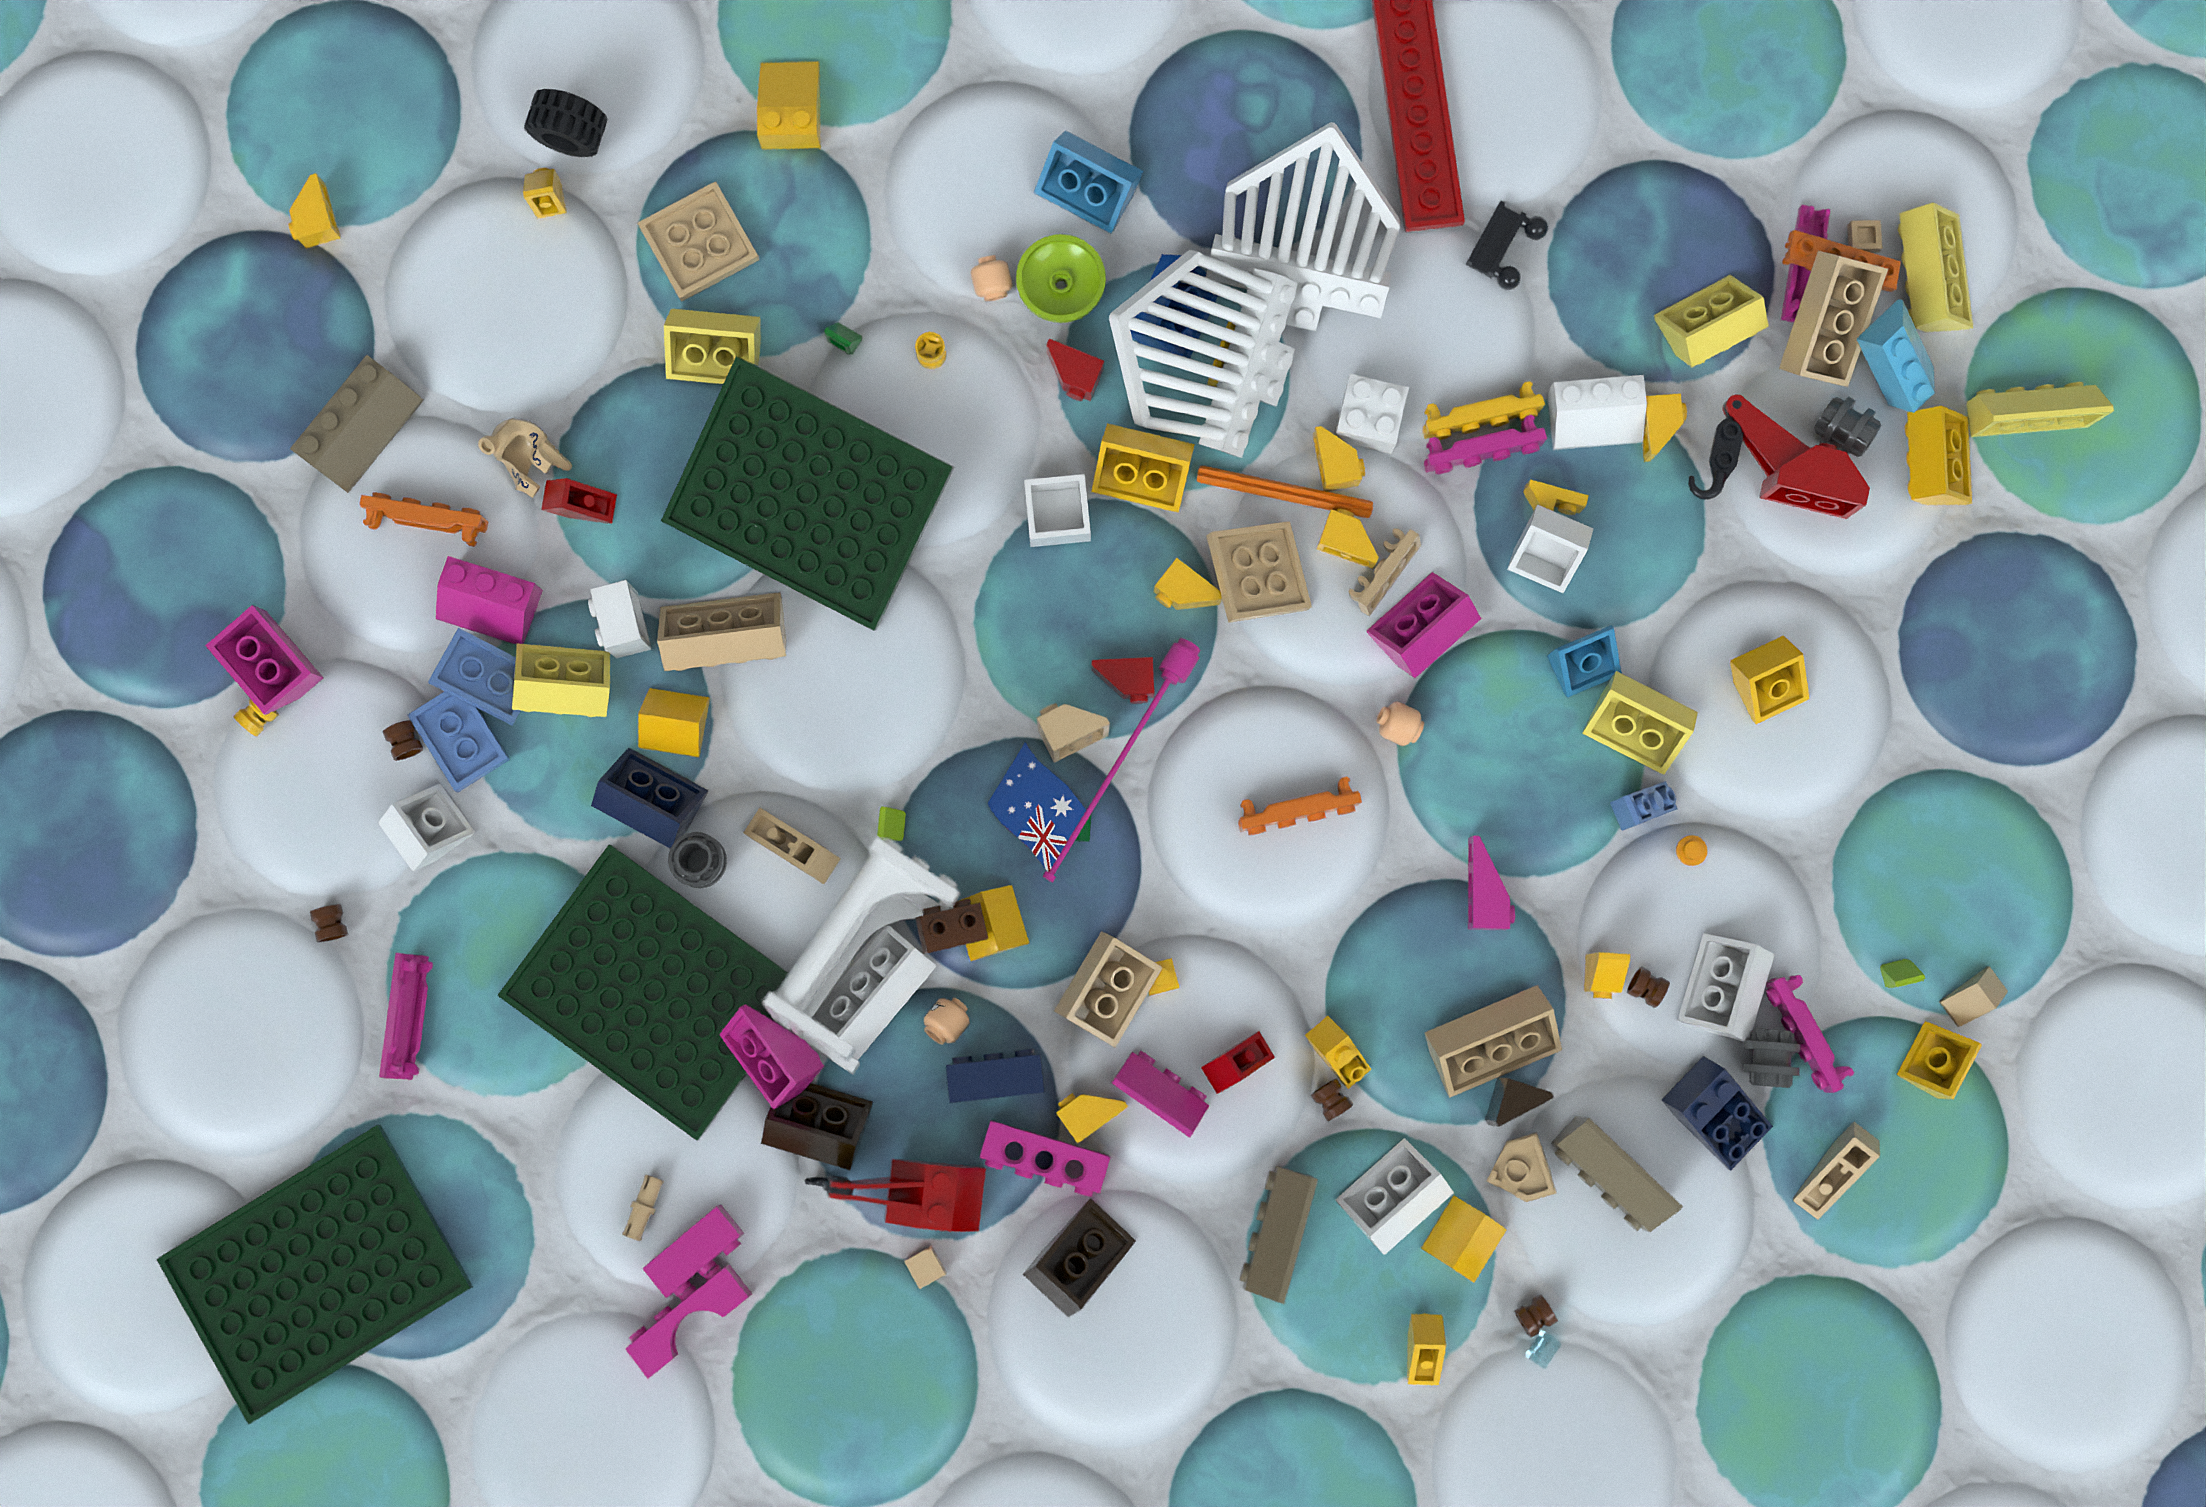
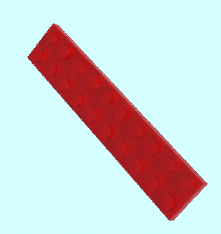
(1418, 114)

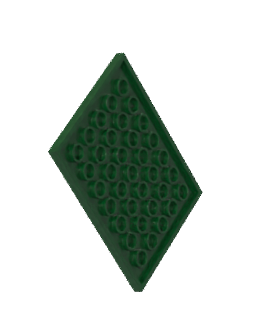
(807, 493)
(645, 989)
(314, 1273)

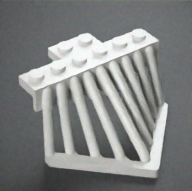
(1318, 278)
(1252, 365)

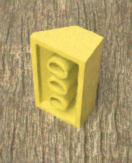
(1935, 269)
(2036, 409)

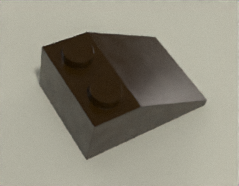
(1079, 1258)

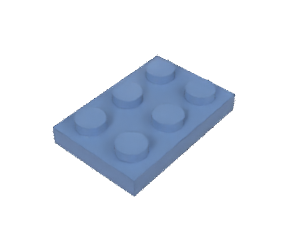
(478, 675)
(458, 739)

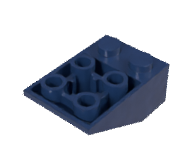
(1717, 1112)

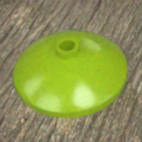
(1057, 260)

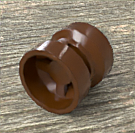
(402, 739)
(328, 923)
(1648, 987)
(1333, 1102)
(1535, 1316)

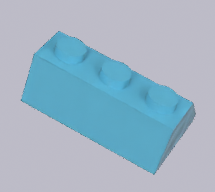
(1898, 359)

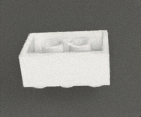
(1597, 412)
(1726, 987)
(1394, 1196)

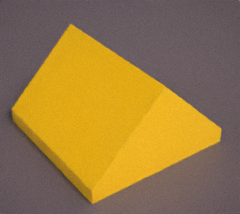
(672, 722)
(1002, 923)
(1939, 1061)
(1463, 1238)

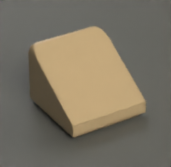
(925, 1267)

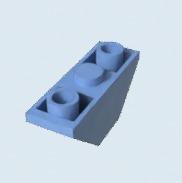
(1644, 805)

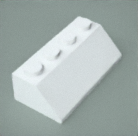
(873, 989)

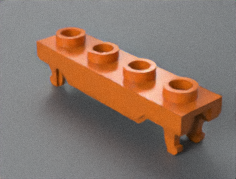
(1804, 248)
(434, 517)
(1288, 811)

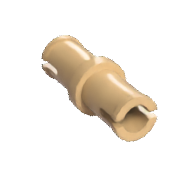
(642, 1207)

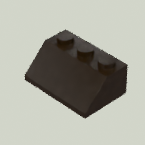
(819, 1125)

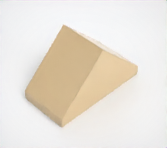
(1974, 997)

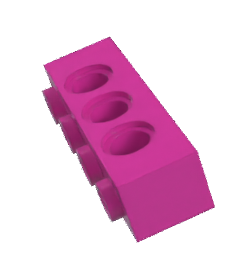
(1093, 1162)

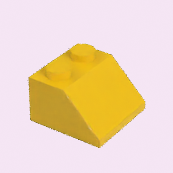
(1770, 678)

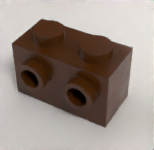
(951, 927)

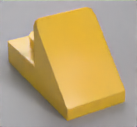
(1550, 496)

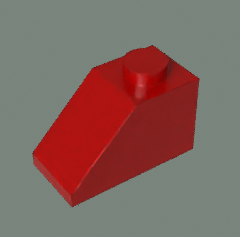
(1075, 370)
(578, 501)
(1127, 677)
(1238, 1062)

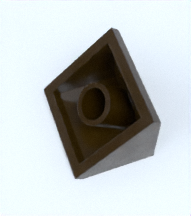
(1512, 1100)

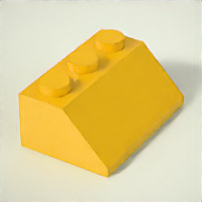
(1938, 457)
(1142, 467)

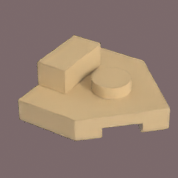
(1523, 1169)

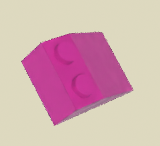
(771, 1055)

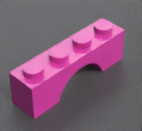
(657, 1346)

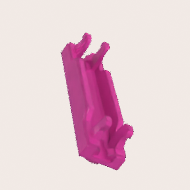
(1810, 222)
(1493, 445)
(405, 1016)
(1807, 1034)

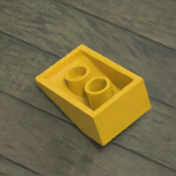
(789, 105)

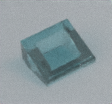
(1543, 1349)

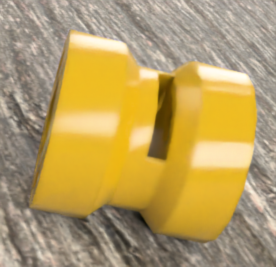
(928, 344)
(253, 719)

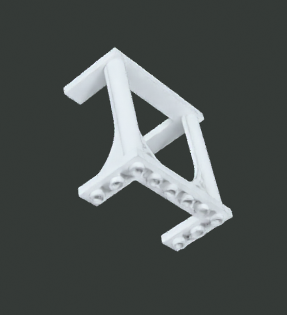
(882, 893)

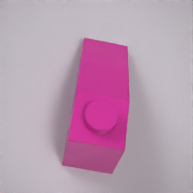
(1487, 896)

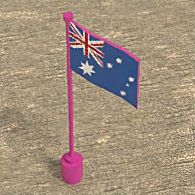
(1042, 807)

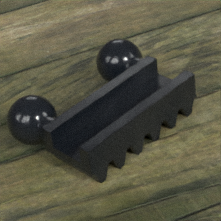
(1497, 239)

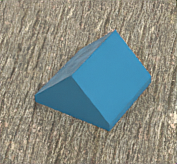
(1586, 661)

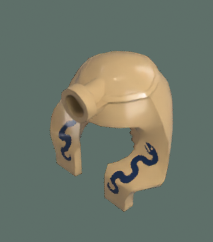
(518, 446)

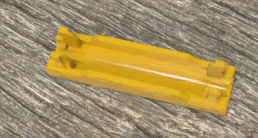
(1492, 411)

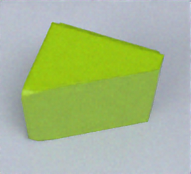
(891, 824)
(1901, 973)

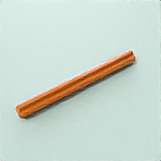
(1283, 491)

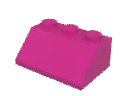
(486, 601)
(1424, 624)
(264, 660)
(1161, 1092)

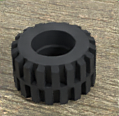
(565, 123)

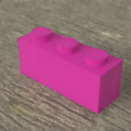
(694, 1252)

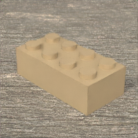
(1832, 317)

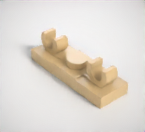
(1386, 570)

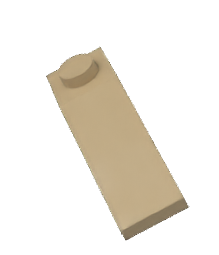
(792, 845)
(1838, 1170)

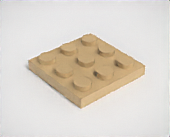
(698, 241)
(1258, 571)

